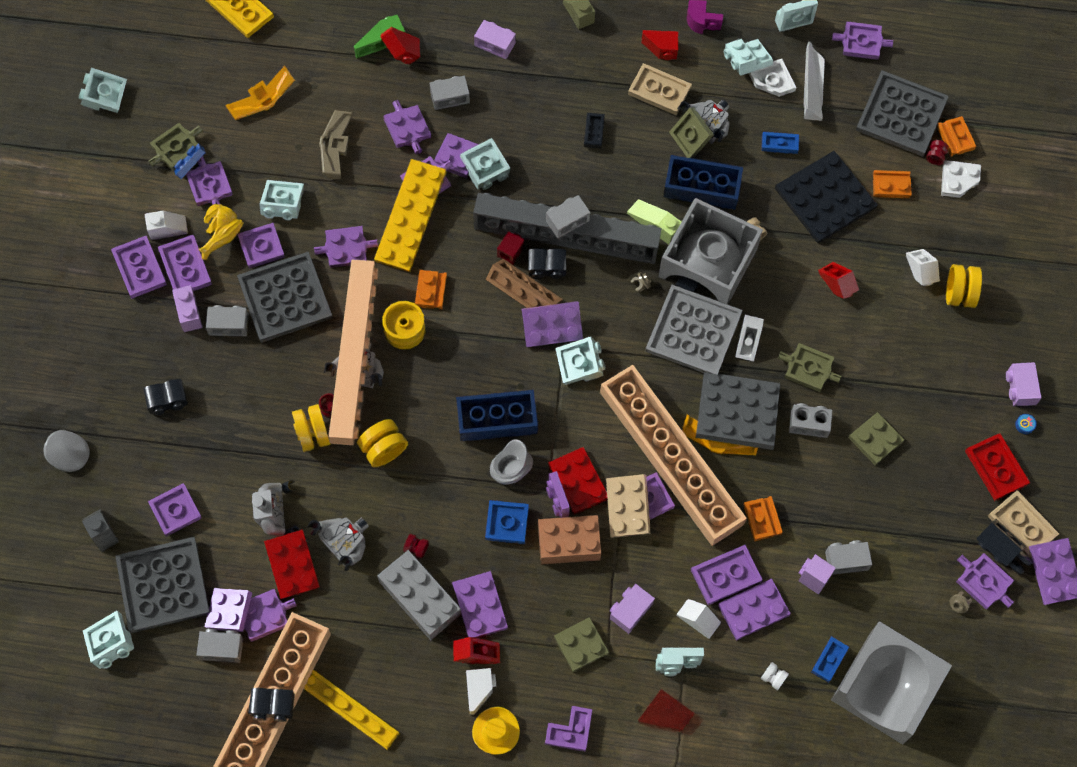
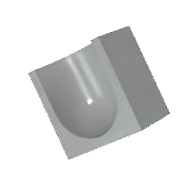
(711, 249)
(891, 683)

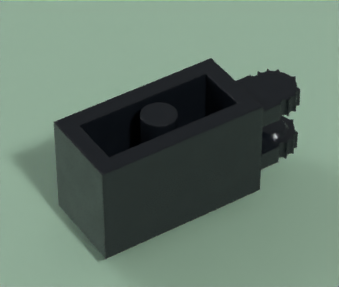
(1003, 546)

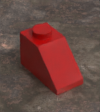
(661, 43)
(401, 45)
(839, 279)
(476, 651)

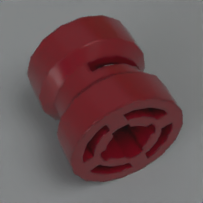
(938, 152)
(325, 402)
(416, 545)

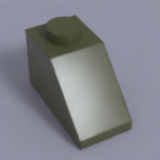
(581, 12)

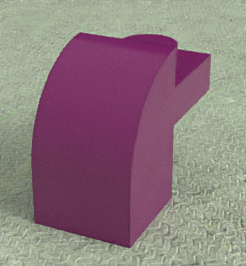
(698, 18)

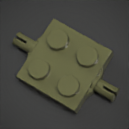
(173, 145)
(809, 367)

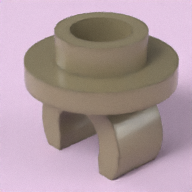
(644, 281)
(960, 603)

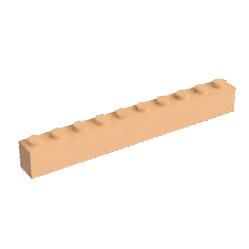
(352, 353)

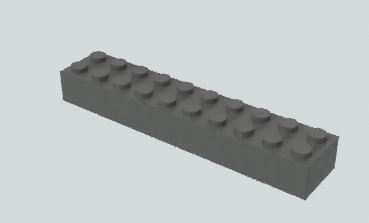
(598, 235)

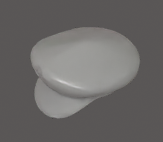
(66, 451)
(511, 463)

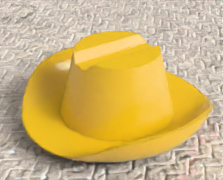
(496, 730)

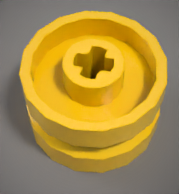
(963, 286)
(404, 325)
(310, 428)
(382, 443)

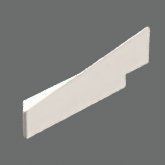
(813, 84)

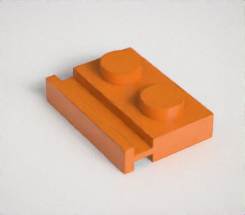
(957, 136)
(892, 184)
(430, 289)
(762, 518)

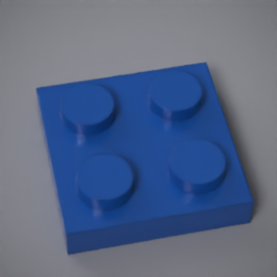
(506, 522)

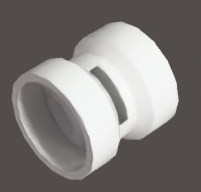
(774, 676)

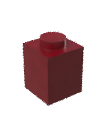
(510, 247)

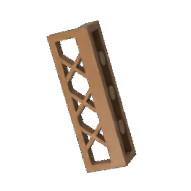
(520, 286)

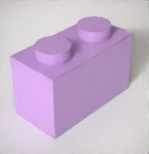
(495, 39)
(187, 308)
(1023, 384)
(816, 573)
(631, 608)

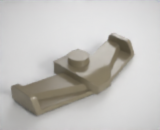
(333, 143)

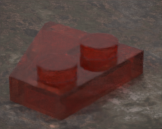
(666, 713)

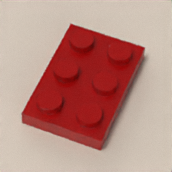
(997, 466)
(579, 480)
(291, 564)

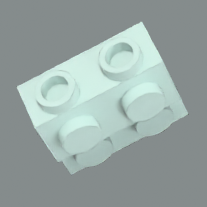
(796, 14)
(747, 56)
(102, 90)
(485, 164)
(281, 199)
(580, 361)
(108, 640)
(672, 659)

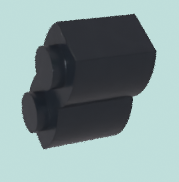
(547, 263)
(165, 396)
(271, 703)

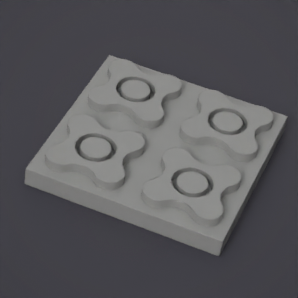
(693, 330)

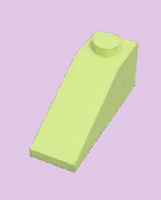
(651, 215)

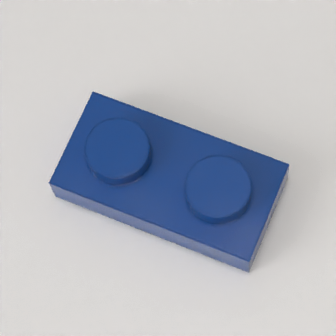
(780, 142)
(193, 155)
(830, 659)

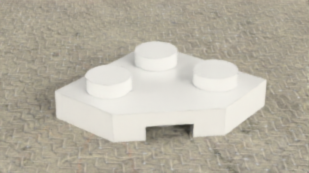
(774, 79)
(959, 178)

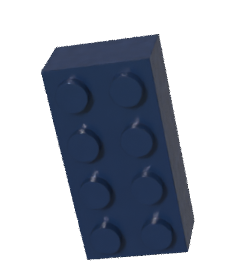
(705, 180)
(497, 415)

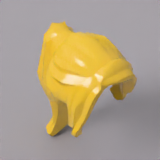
(225, 226)

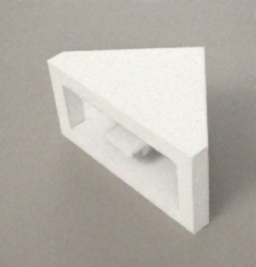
(699, 617)

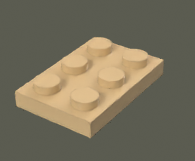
(659, 89)
(628, 506)
(1024, 521)

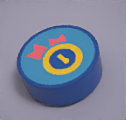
(1025, 423)

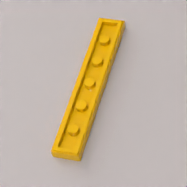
(350, 710)

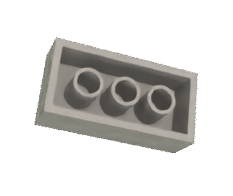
(419, 595)

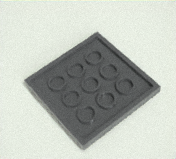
(902, 113)
(284, 297)
(738, 411)
(162, 585)

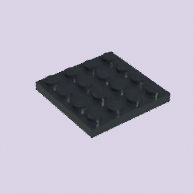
(826, 196)

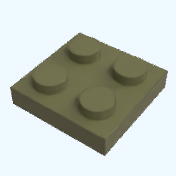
(691, 133)
(876, 438)
(581, 644)

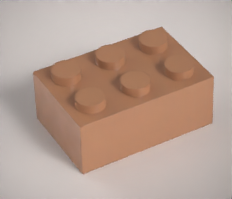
(569, 539)

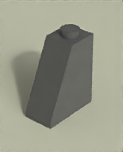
(100, 530)

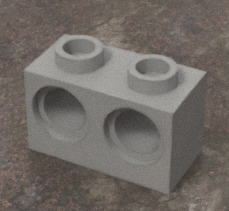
(810, 425)

